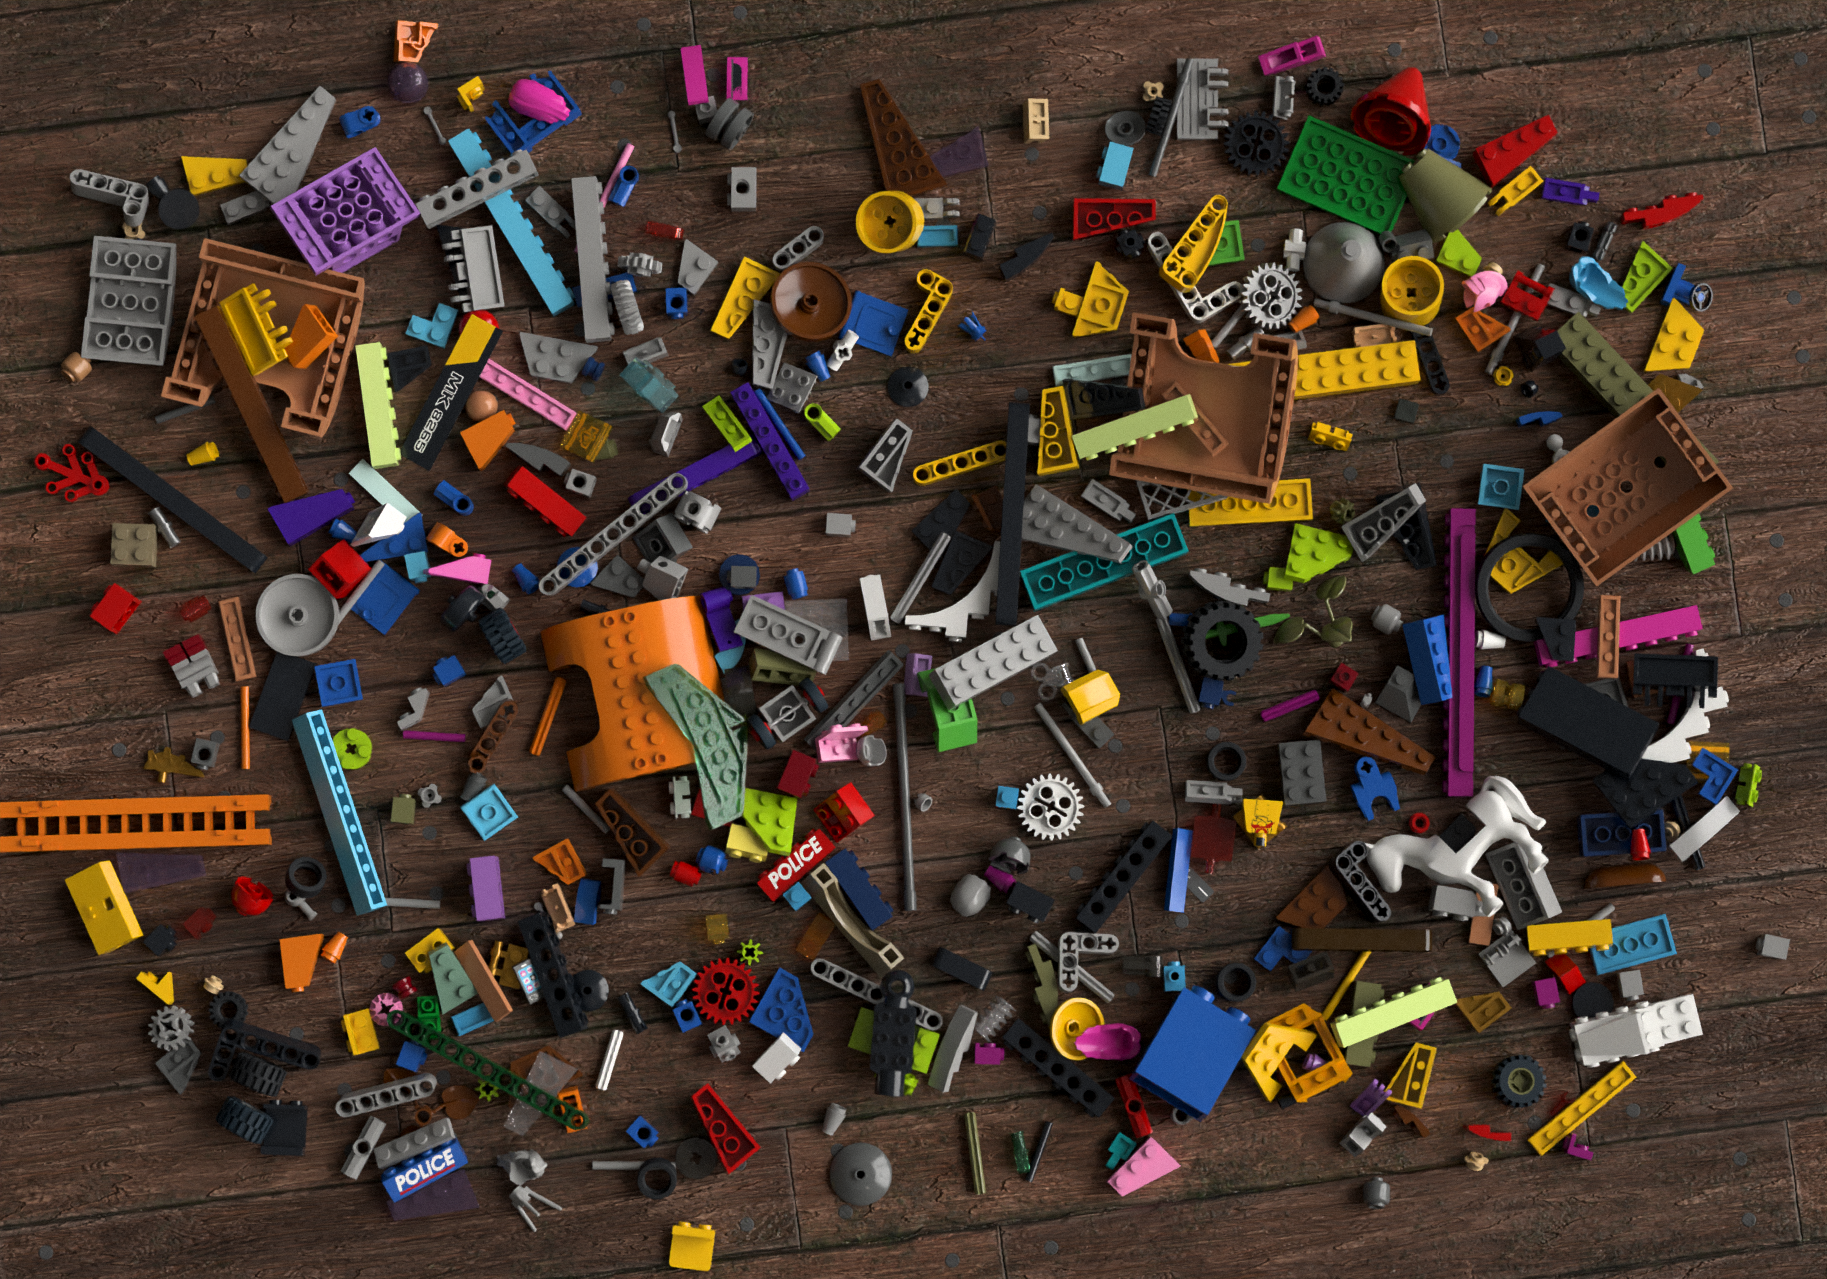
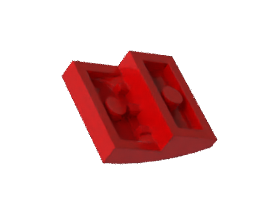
(1483, 1130)

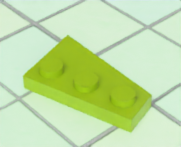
(1643, 276)

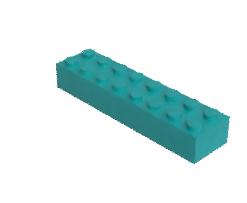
(1078, 573)

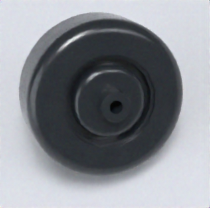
(462, 608)

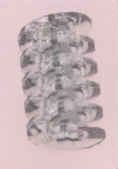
(993, 1018)

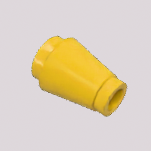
(205, 453)

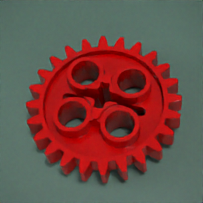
(707, 985)

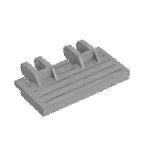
(1200, 102)
(479, 269)

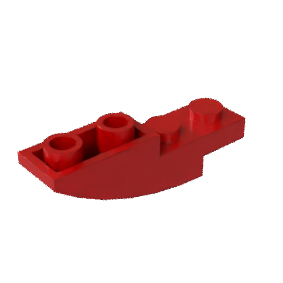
(1670, 210)

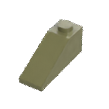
(775, 668)

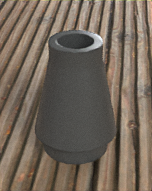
(473, 786)

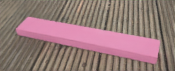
(528, 395)

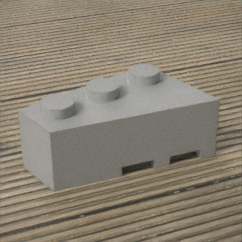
(886, 455)

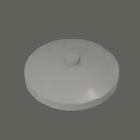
(297, 615)

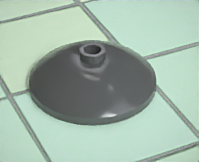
(860, 1158)

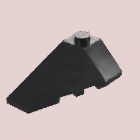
(1414, 533)

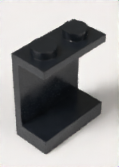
(288, 1128)

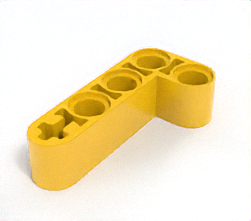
(925, 314)

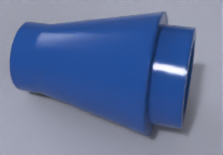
(818, 365)
(342, 530)
(528, 582)
(1484, 685)

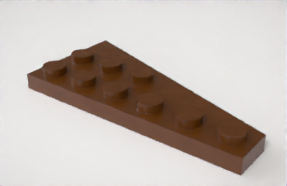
(900, 153)

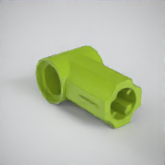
(822, 423)

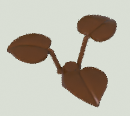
(457, 1099)

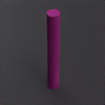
(434, 736)

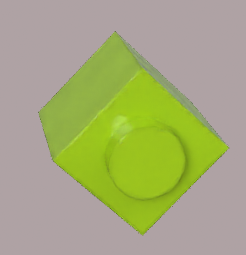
(1275, 580)

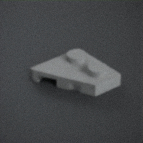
(695, 267)

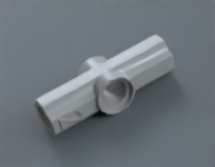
(1152, 589)
(356, 1159)

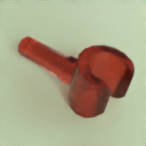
(1562, 1103)

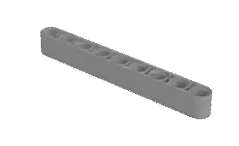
(603, 538)

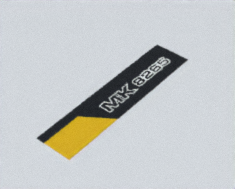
(450, 392)

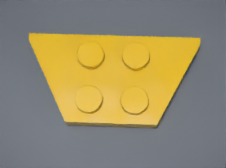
(1101, 304)
(1675, 341)

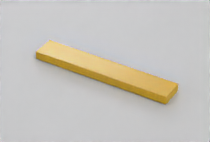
(1581, 1108)

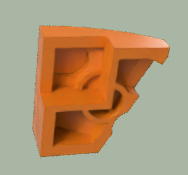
(411, 40)

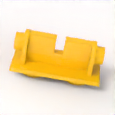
(1321, 434)

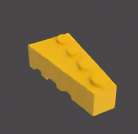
(1056, 444)

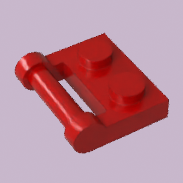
(1525, 302)

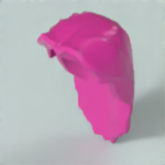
(537, 101)
(1109, 1042)

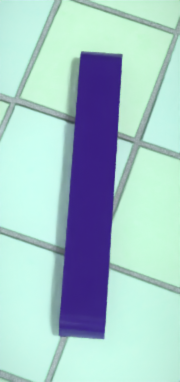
(703, 471)

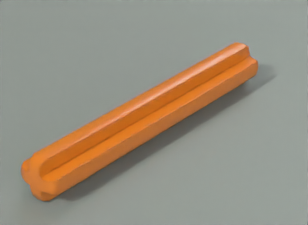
(547, 716)

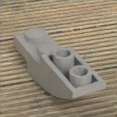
(1219, 587)

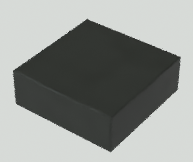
(1406, 411)

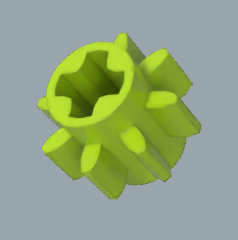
(749, 958)
(485, 1092)

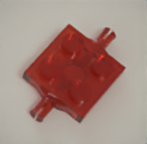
(1213, 838)

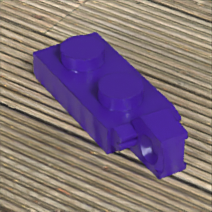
(1568, 192)

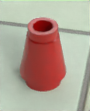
(1639, 845)

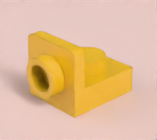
(1067, 302)

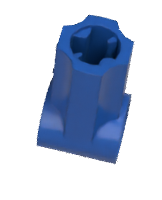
(623, 188)
(453, 497)

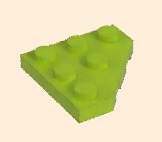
(1315, 552)
(771, 819)

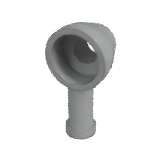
(300, 902)

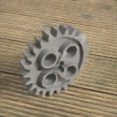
(1283, 307)

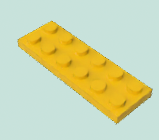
(1290, 503)

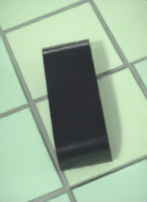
(961, 968)

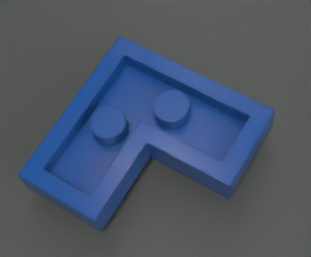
(1718, 773)
(1277, 946)

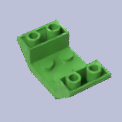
(954, 727)

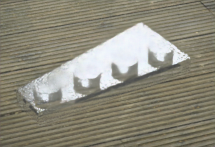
(547, 1074)

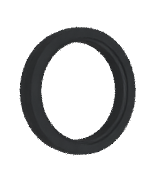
(1499, 550)

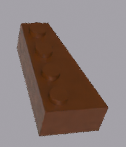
(636, 836)

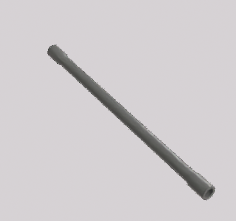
(909, 889)

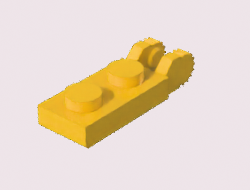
(1517, 189)

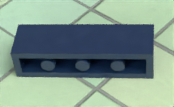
(859, 889)

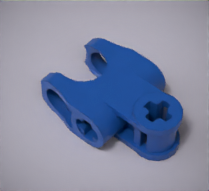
(1373, 785)

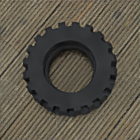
(1248, 646)

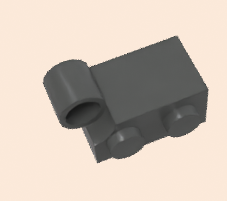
(1409, 244)

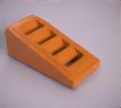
(567, 1092)

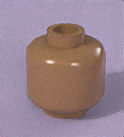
(75, 368)

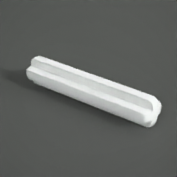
(609, 1059)

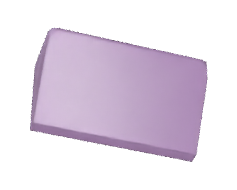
(914, 664)

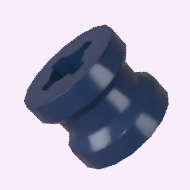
(593, 369)

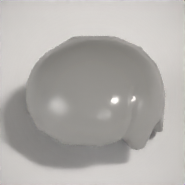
(871, 751)

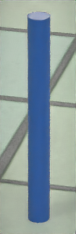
(779, 424)

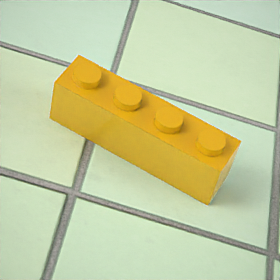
(1569, 936)

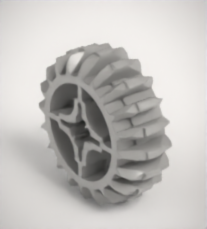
(627, 307)

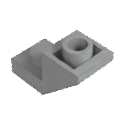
(418, 702)

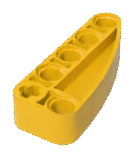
(1199, 252)

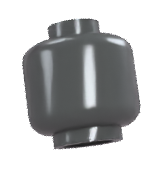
(1376, 1193)

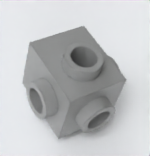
(724, 1044)

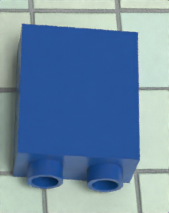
(1193, 1052)

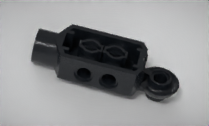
(893, 1035)

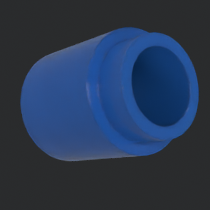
(796, 584)

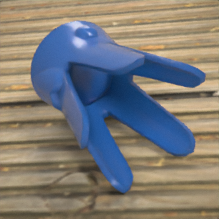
(974, 328)

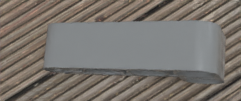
(85, 185)

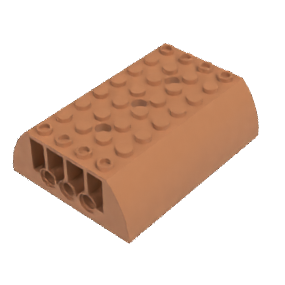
(1659, 497)

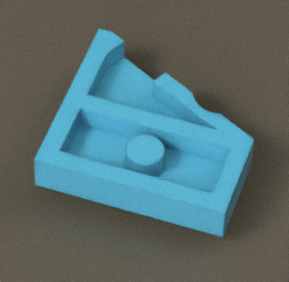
(671, 983)

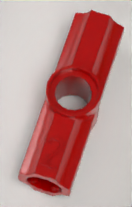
(1138, 1119)

